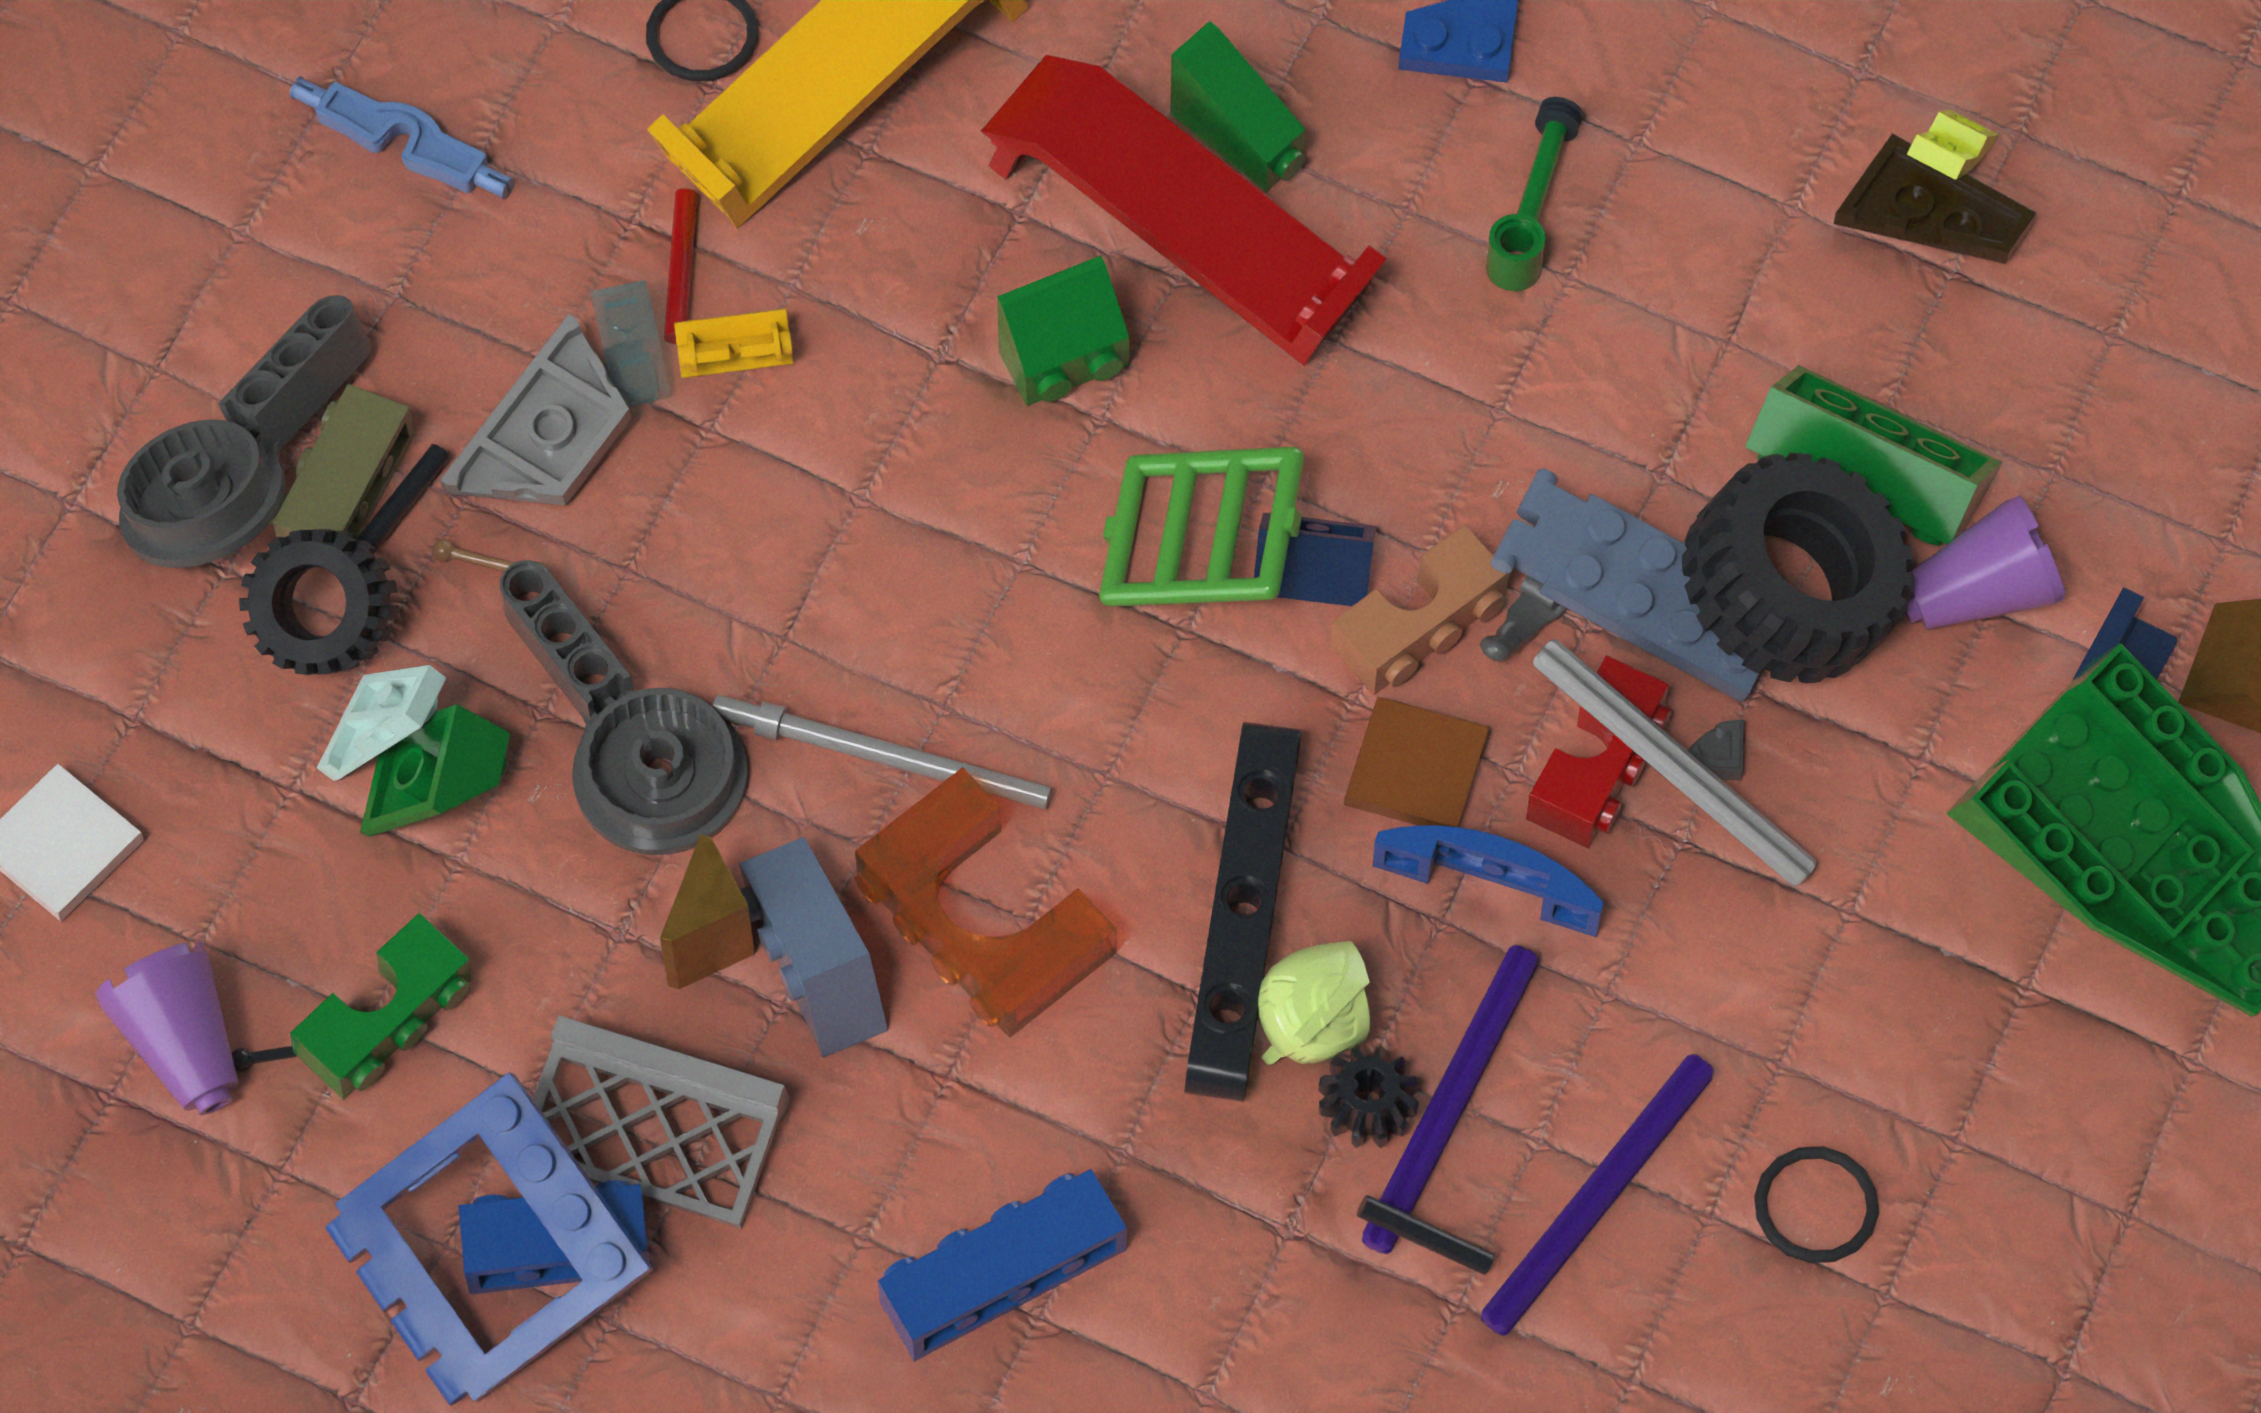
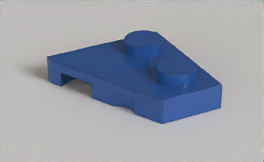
(1460, 39)

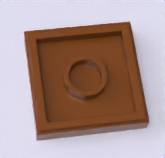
(1416, 765)

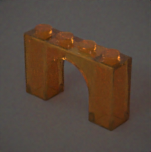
(1006, 975)

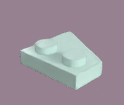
(380, 715)

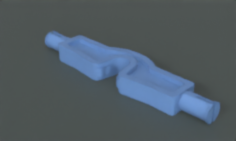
(377, 124)

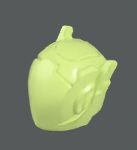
(1315, 1004)

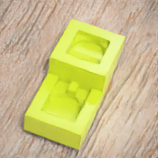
(1952, 144)

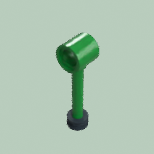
(1557, 122)

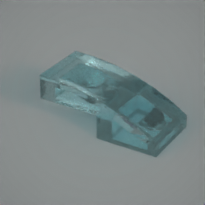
(631, 342)

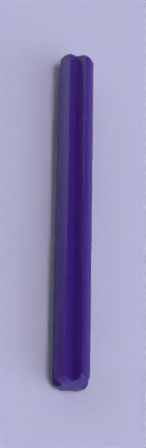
(1454, 1090)
(1597, 1195)

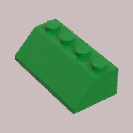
(1920, 471)

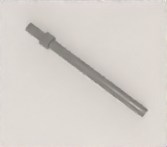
(773, 721)

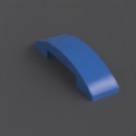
(1417, 849)

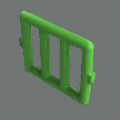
(1218, 585)

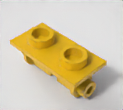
(733, 343)

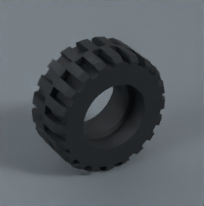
(1839, 527)

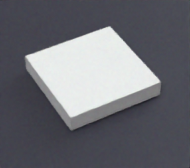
(63, 842)

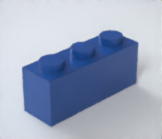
(513, 1250)

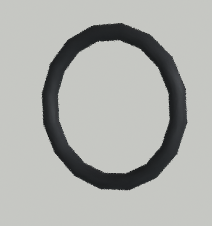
(701, 75)
(1801, 1253)

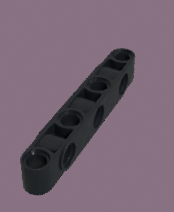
(1236, 942)

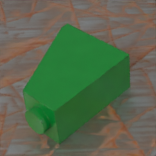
(1234, 109)

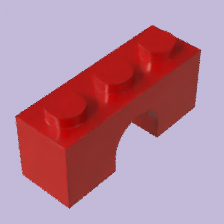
(1580, 794)

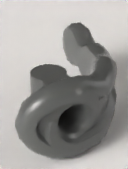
(1523, 621)

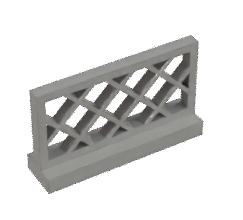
(682, 1078)

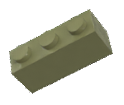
(348, 466)

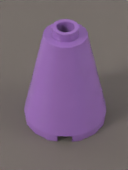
(1987, 571)
(176, 1024)

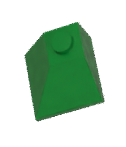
(435, 769)

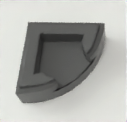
(1722, 750)

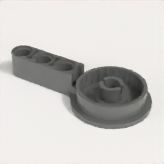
(221, 481)
(628, 729)

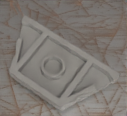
(545, 428)

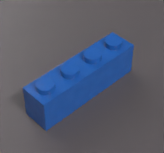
(1001, 1263)

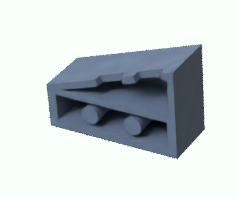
(814, 945)

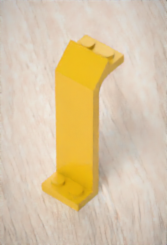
(804, 95)

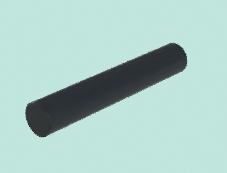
(404, 496)
(1425, 1234)

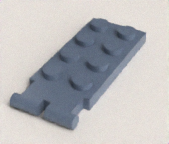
(1616, 577)

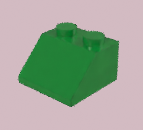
(1062, 332)

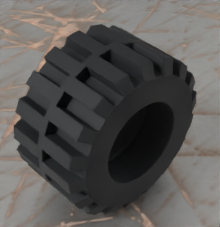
(272, 601)

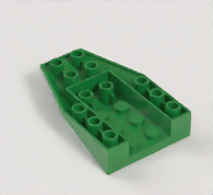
(2133, 826)

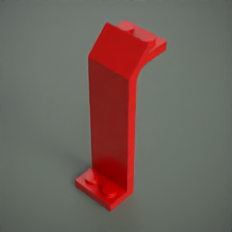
(1181, 201)

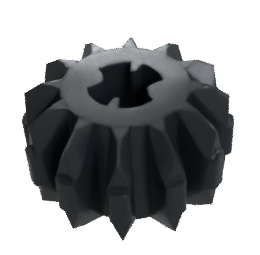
(1368, 1076)

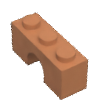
(1388, 642)

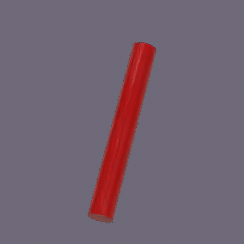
(680, 261)

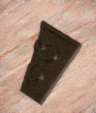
(1926, 207)

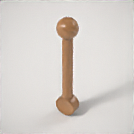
(444, 550)

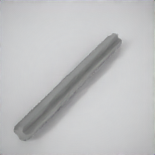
(1674, 762)

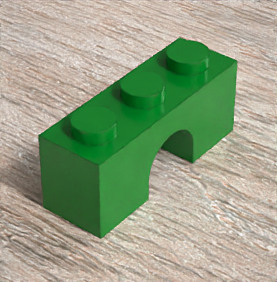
(350, 1045)

